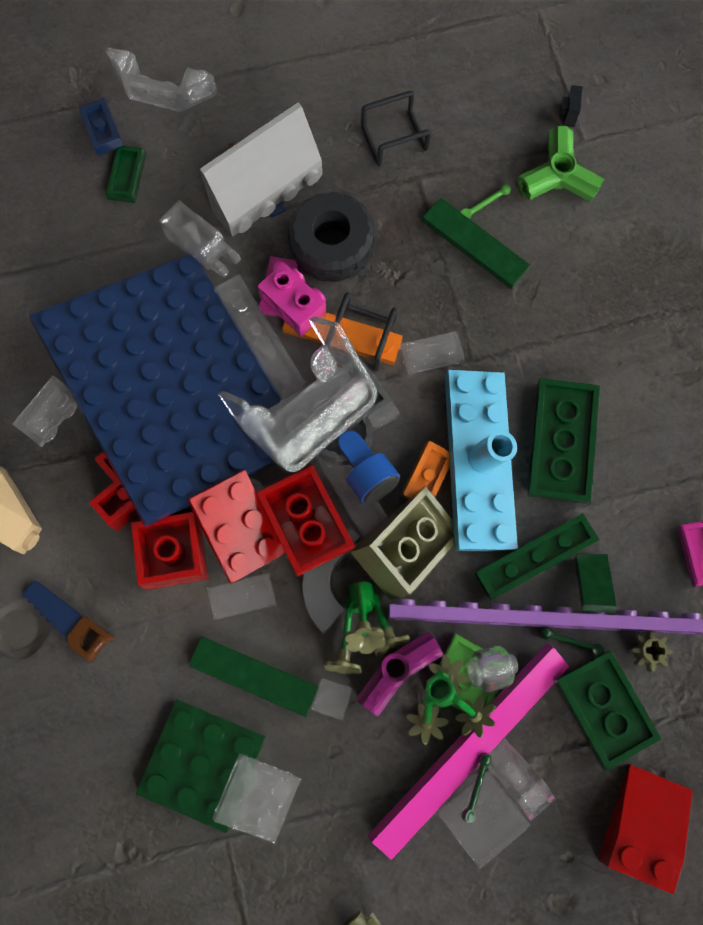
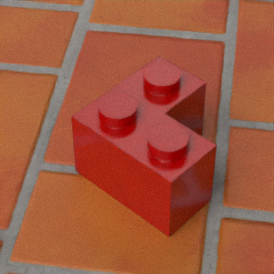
(113, 502)

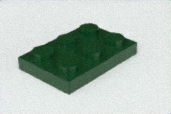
(607, 710)

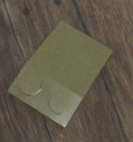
(406, 545)

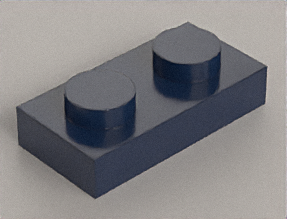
(100, 126)

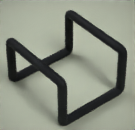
(378, 155)
(346, 304)

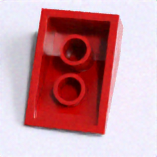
(305, 520)
(648, 829)

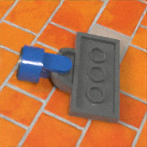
(372, 474)

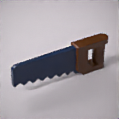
(67, 620)

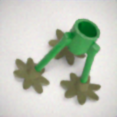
(442, 692)

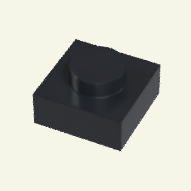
(571, 106)

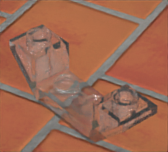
(194, 88)

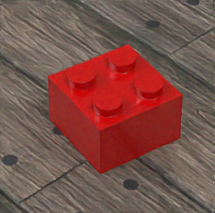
(169, 552)

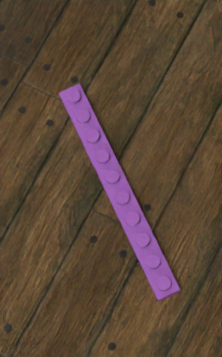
(534, 617)

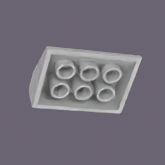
(262, 171)

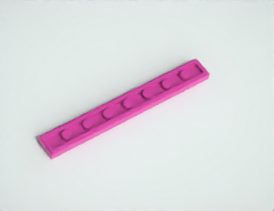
(463, 755)

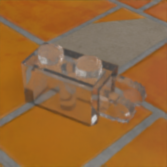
(197, 238)

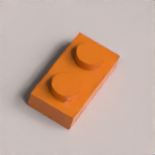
(428, 470)

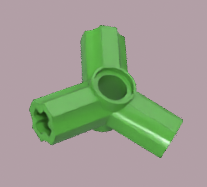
(560, 156)

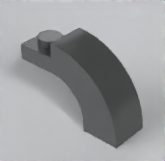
(317, 591)

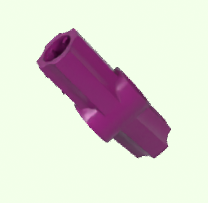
(413, 657)

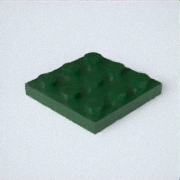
(196, 762)

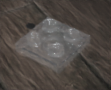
(46, 412)
(256, 798)

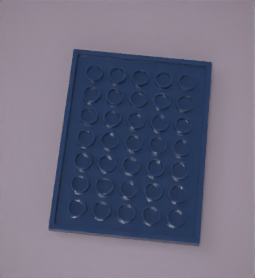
(148, 381)

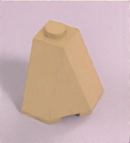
(17, 522)

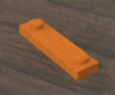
(362, 337)

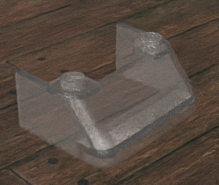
(320, 411)

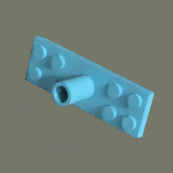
(480, 461)

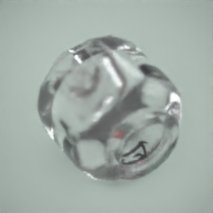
(492, 669)

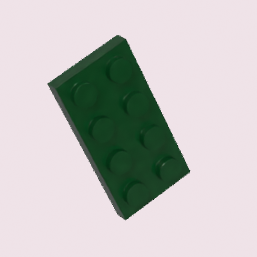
(564, 441)

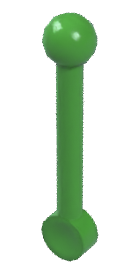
(505, 189)

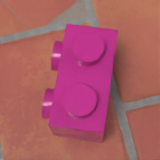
(292, 298)

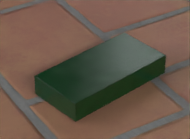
(126, 174)
(595, 582)

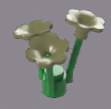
(364, 637)

